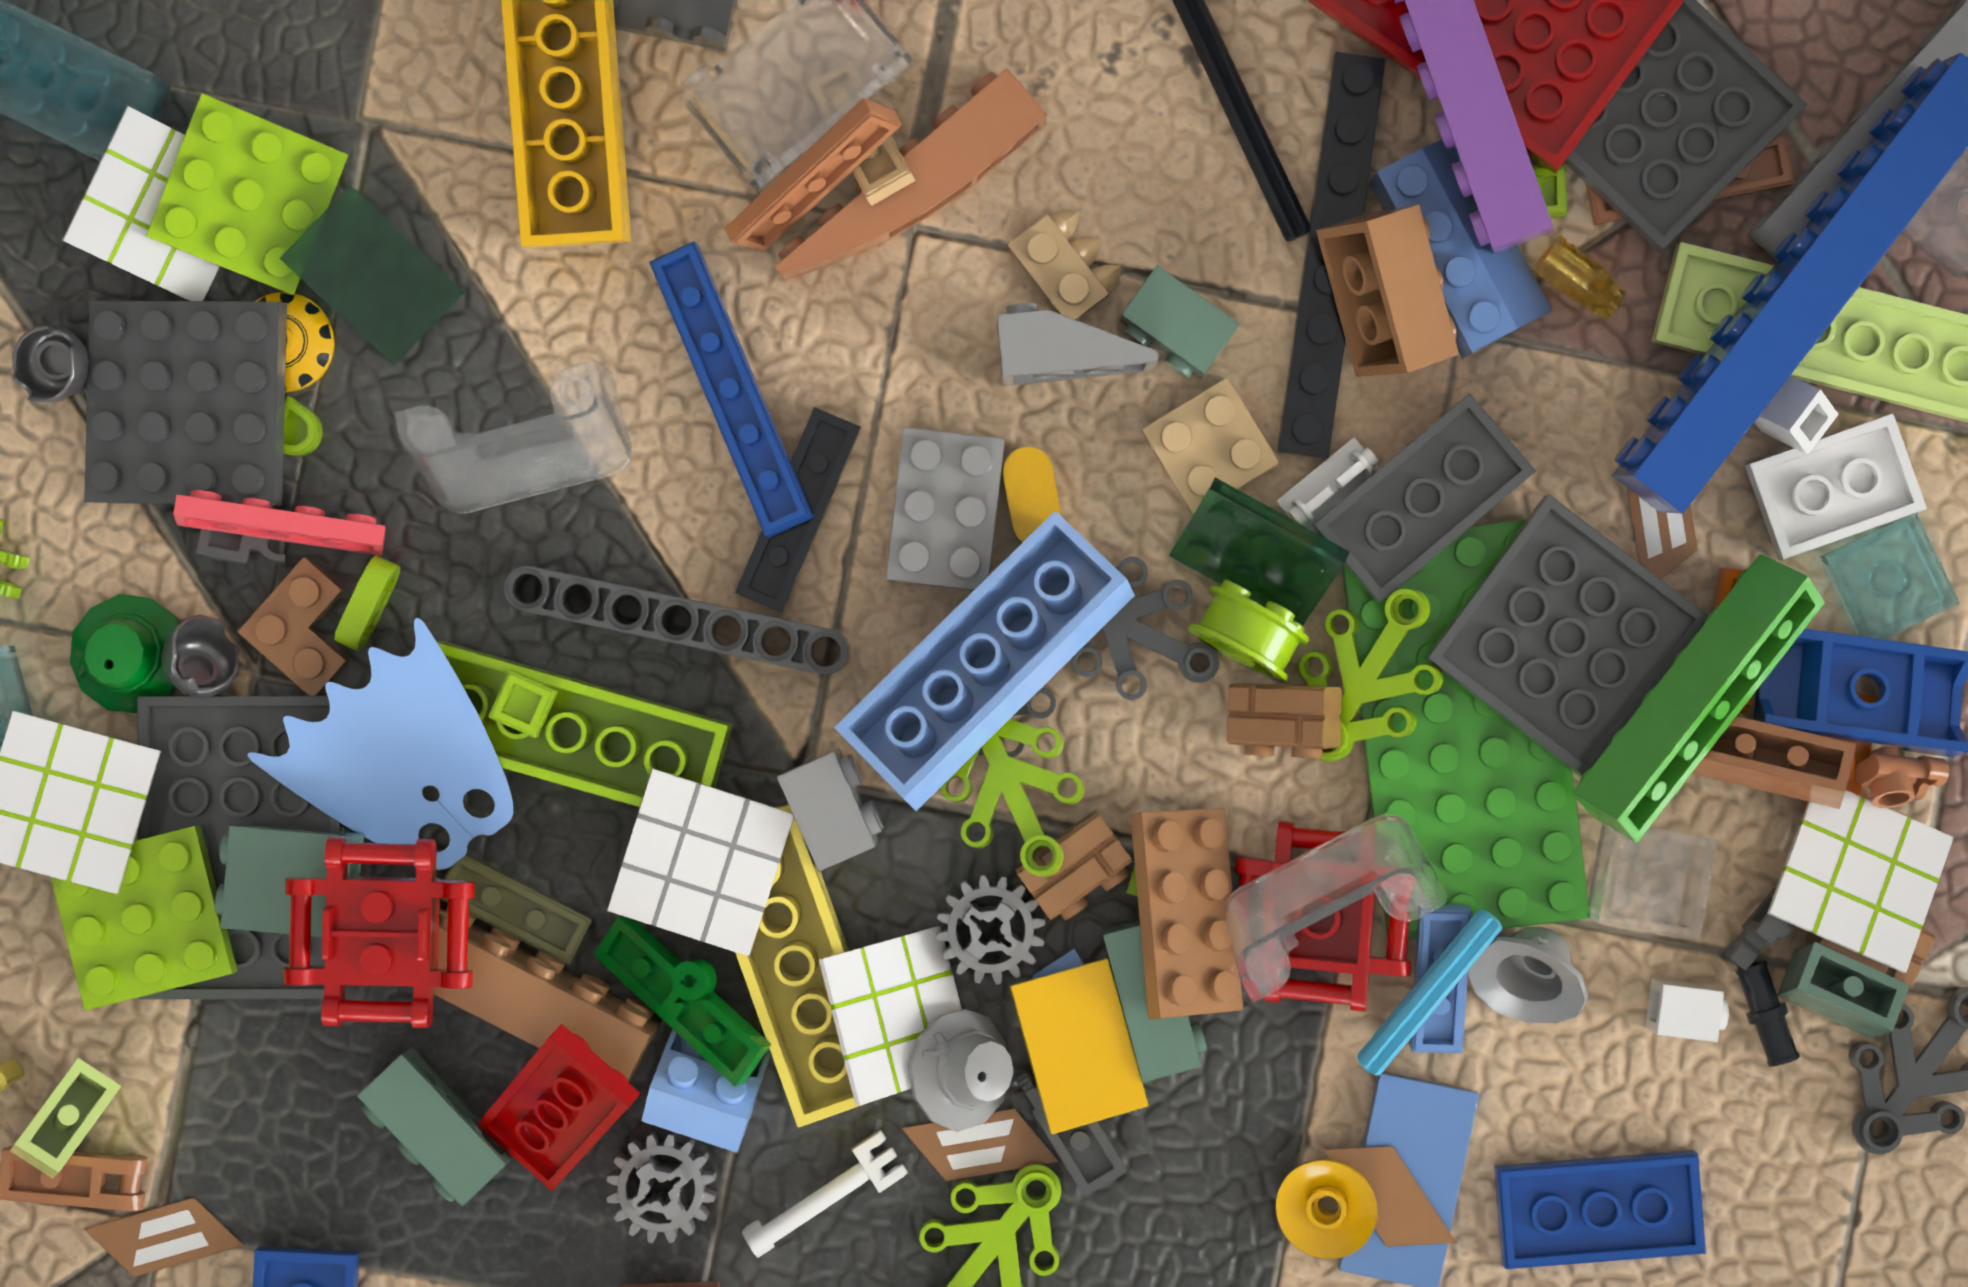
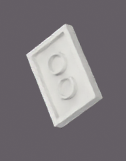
(1837, 489)

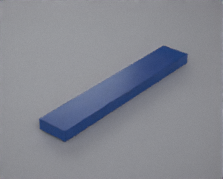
(731, 389)

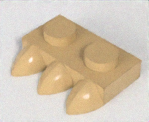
(1063, 267)

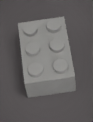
(945, 509)

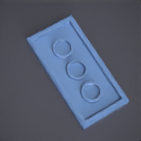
(1431, 1134)

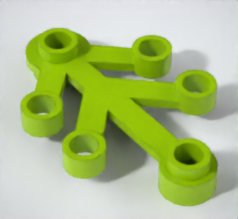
(1363, 682)
(1005, 777)
(999, 1235)

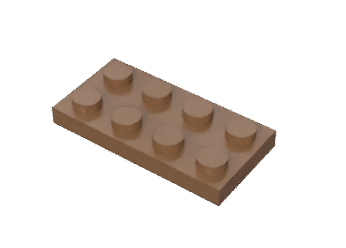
(1181, 905)

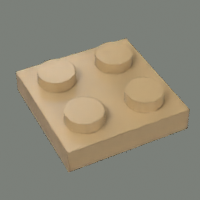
(1209, 440)

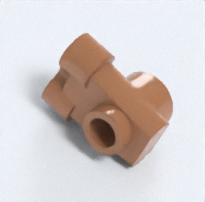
(1897, 778)

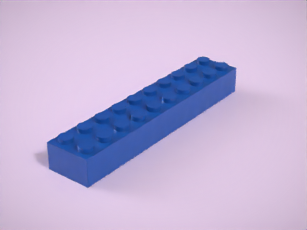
(1802, 290)

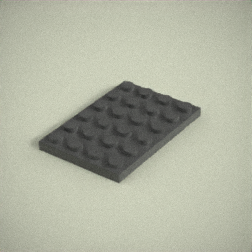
(213, 783)

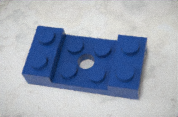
(1915, 702)

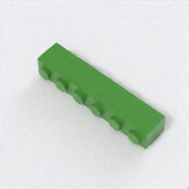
(1698, 697)

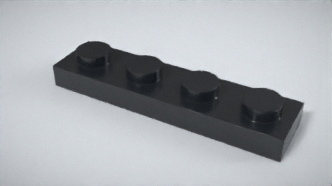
(818, 466)

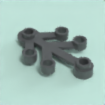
(1125, 625)
(1913, 1080)

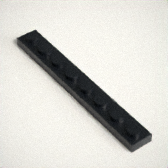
(1337, 197)

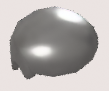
(50, 363)
(200, 657)

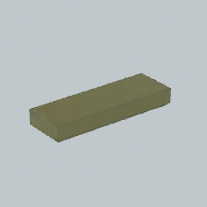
(522, 909)

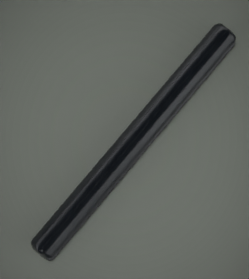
(1243, 118)

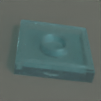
(1890, 579)

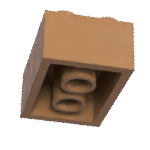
(1388, 292)

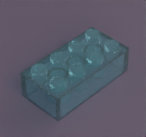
(68, 83)

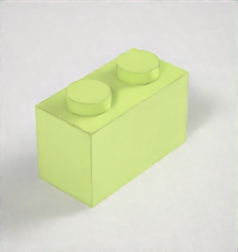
(65, 1118)

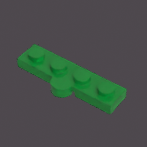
(683, 998)

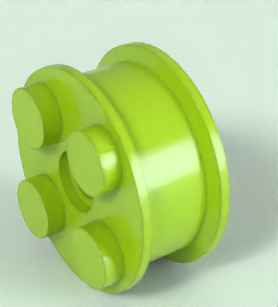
(1248, 632)

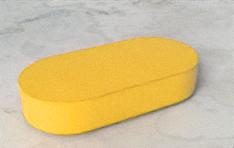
(1029, 490)

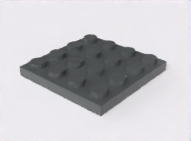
(1682, 126)
(185, 400)
(1565, 635)

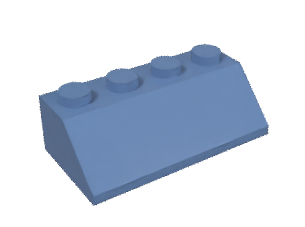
(1482, 289)

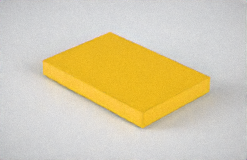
(1078, 1046)

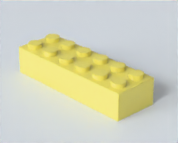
(790, 987)

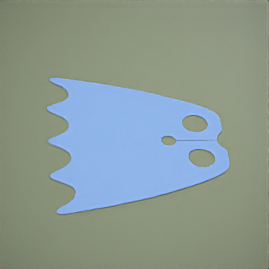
(390, 743)

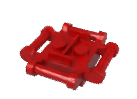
(379, 932)
(1335, 942)

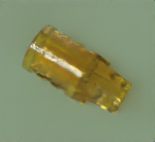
(1579, 278)

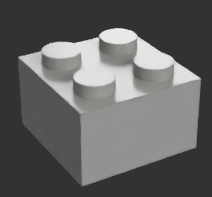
(831, 808)

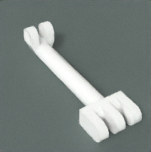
(762, 1238)

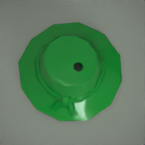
(130, 635)

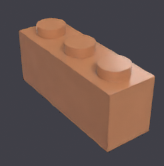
(1780, 761)

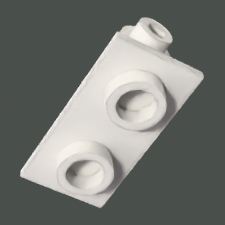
(1329, 484)

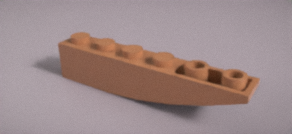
(944, 164)

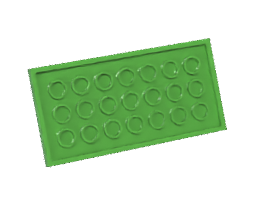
(1468, 782)

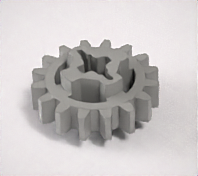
(977, 947)
(673, 1204)

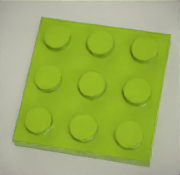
(244, 192)
(153, 932)

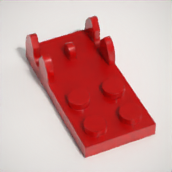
(558, 1107)

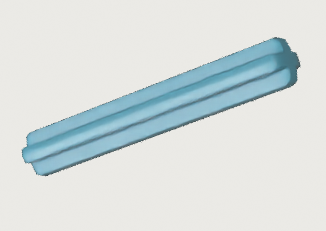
(1429, 992)

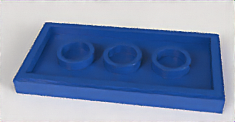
(1600, 1209)

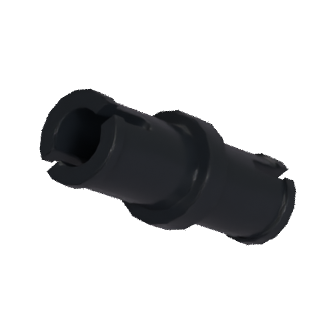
(1767, 1014)

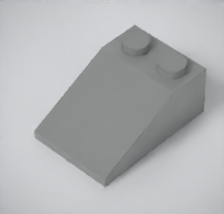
(1057, 348)

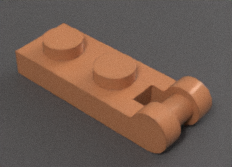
(78, 1183)

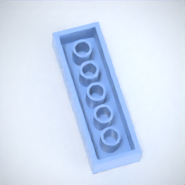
(985, 660)

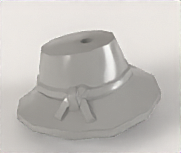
(1530, 977)
(948, 1065)

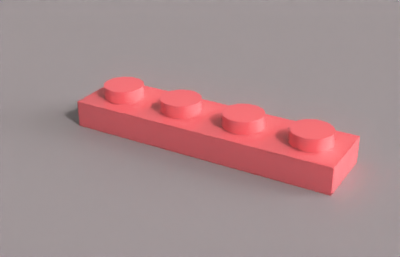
(260, 520)

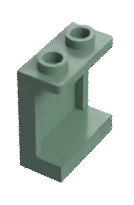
(256, 874)

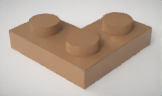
(285, 630)

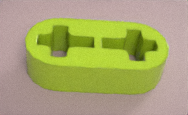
(367, 603)

